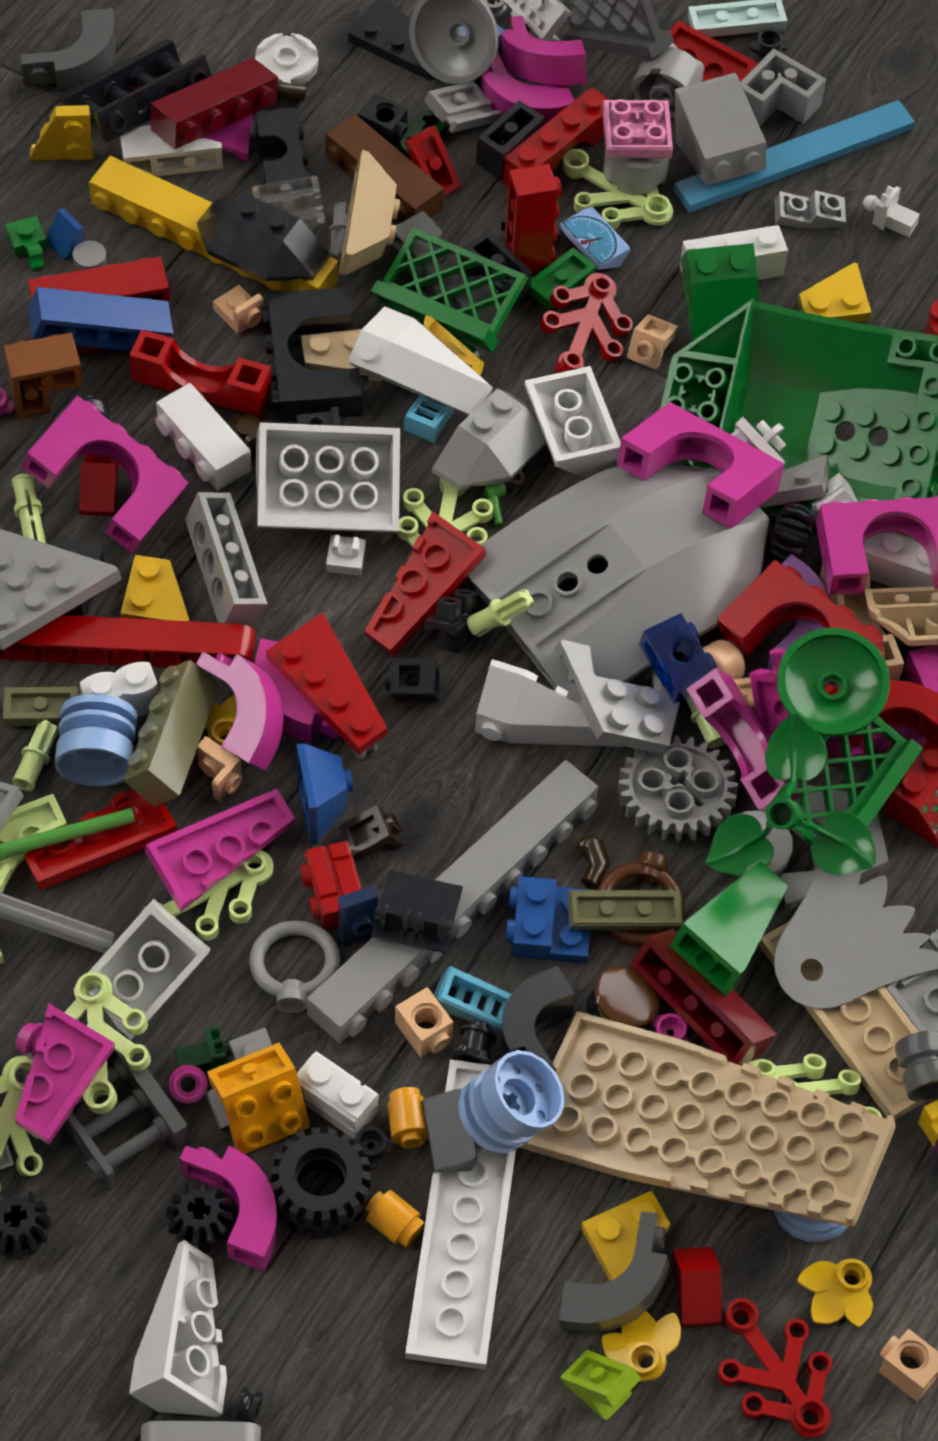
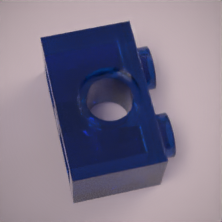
(676, 636)

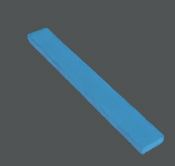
(802, 154)

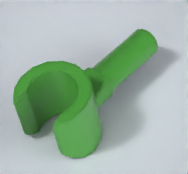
(492, 493)

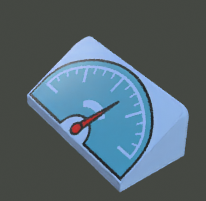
(595, 239)

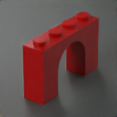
(780, 597)

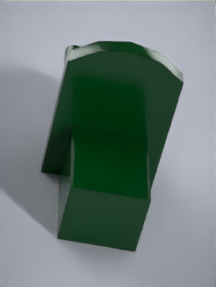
(205, 1055)

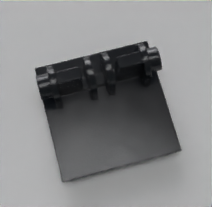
(417, 911)

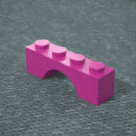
(734, 720)

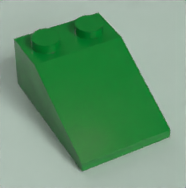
(717, 283)

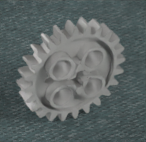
(678, 789)

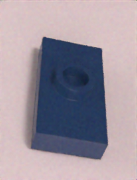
(356, 915)

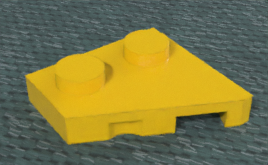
(65, 135)

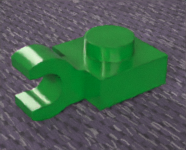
(28, 238)

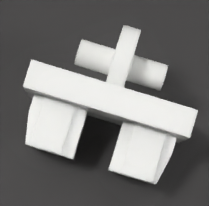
(748, 434)

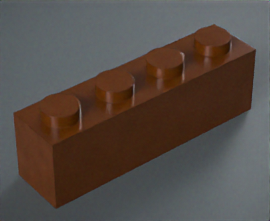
(414, 187)

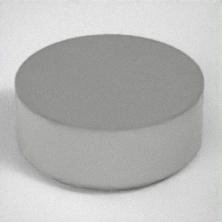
(89, 255)

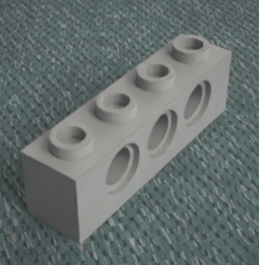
(225, 559)

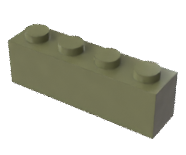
(171, 733)

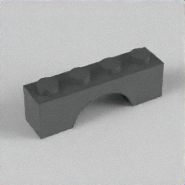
(423, 222)

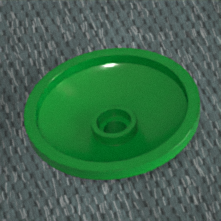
(839, 660)

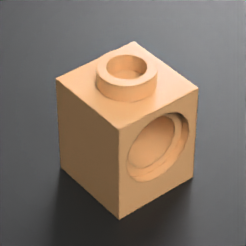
(424, 1008)
(911, 1381)

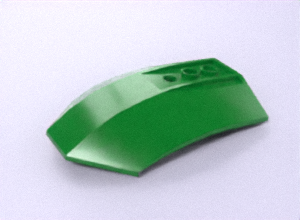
(811, 380)

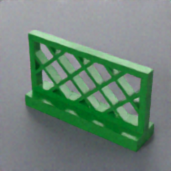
(455, 321)
(877, 787)

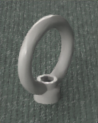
(292, 993)

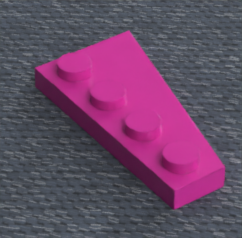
(213, 848)

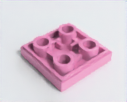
(637, 128)

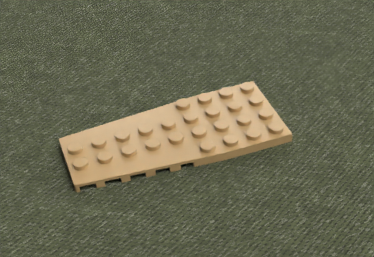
(709, 1126)

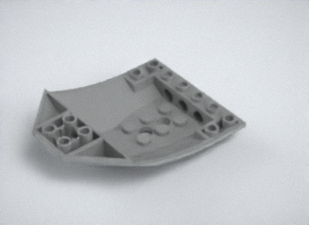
(659, 561)

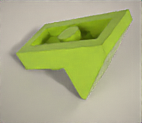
(600, 1382)

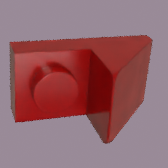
(431, 156)
(98, 485)

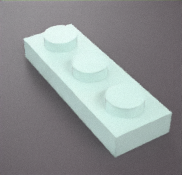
(737, 17)

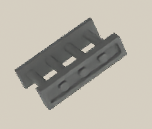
(145, 1095)

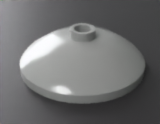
(443, 47)

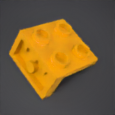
(260, 1098)

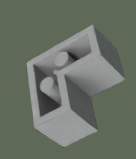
(785, 86)

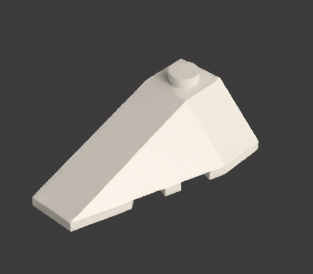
(411, 357)
(526, 712)
(178, 1353)

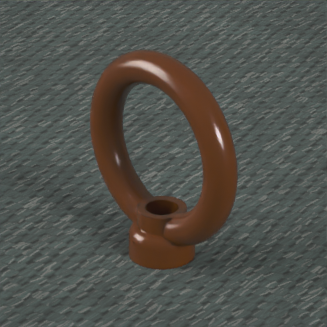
(650, 869)

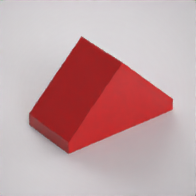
(698, 1286)

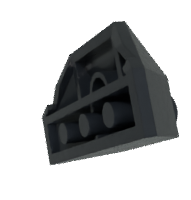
(261, 239)

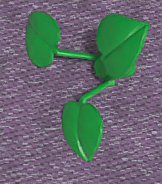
(842, 842)

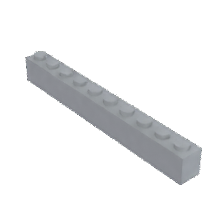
(484, 871)

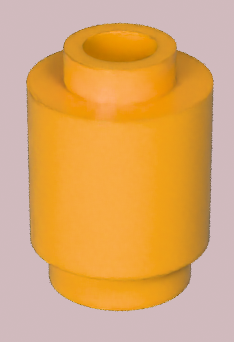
(406, 1117)
(394, 1218)

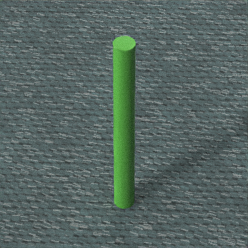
(66, 833)

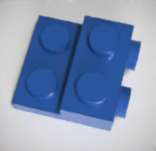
(543, 923)

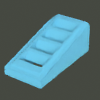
(423, 427)
(478, 988)

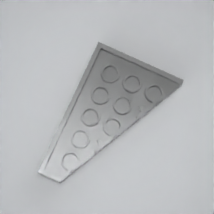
(43, 583)

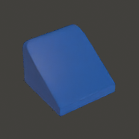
(64, 234)

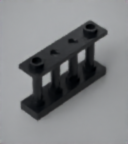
(124, 94)

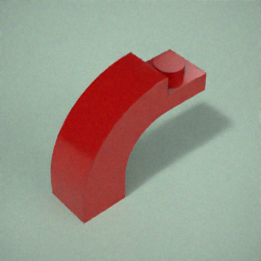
(909, 707)

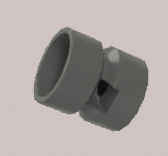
(920, 1058)

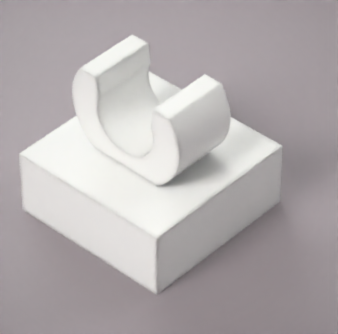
(346, 555)

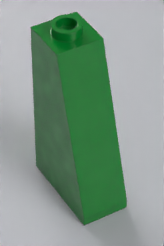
(730, 926)

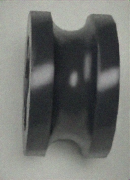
(247, 1406)

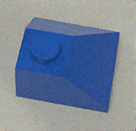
(322, 789)

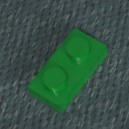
(566, 271)

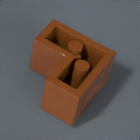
(41, 368)

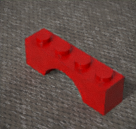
(575, 124)
(162, 364)

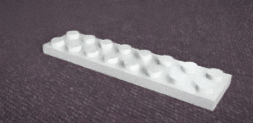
(461, 1254)

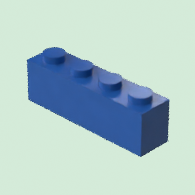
(97, 318)

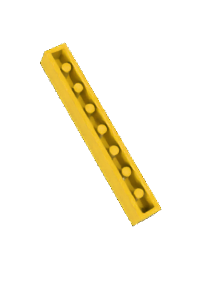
(174, 215)

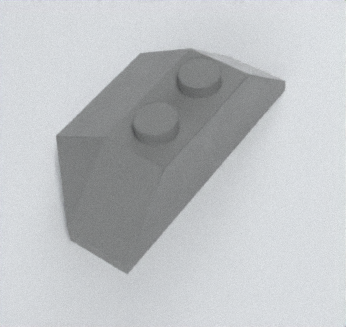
(491, 443)

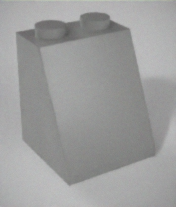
(718, 129)

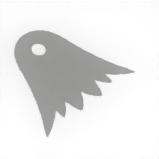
(851, 939)

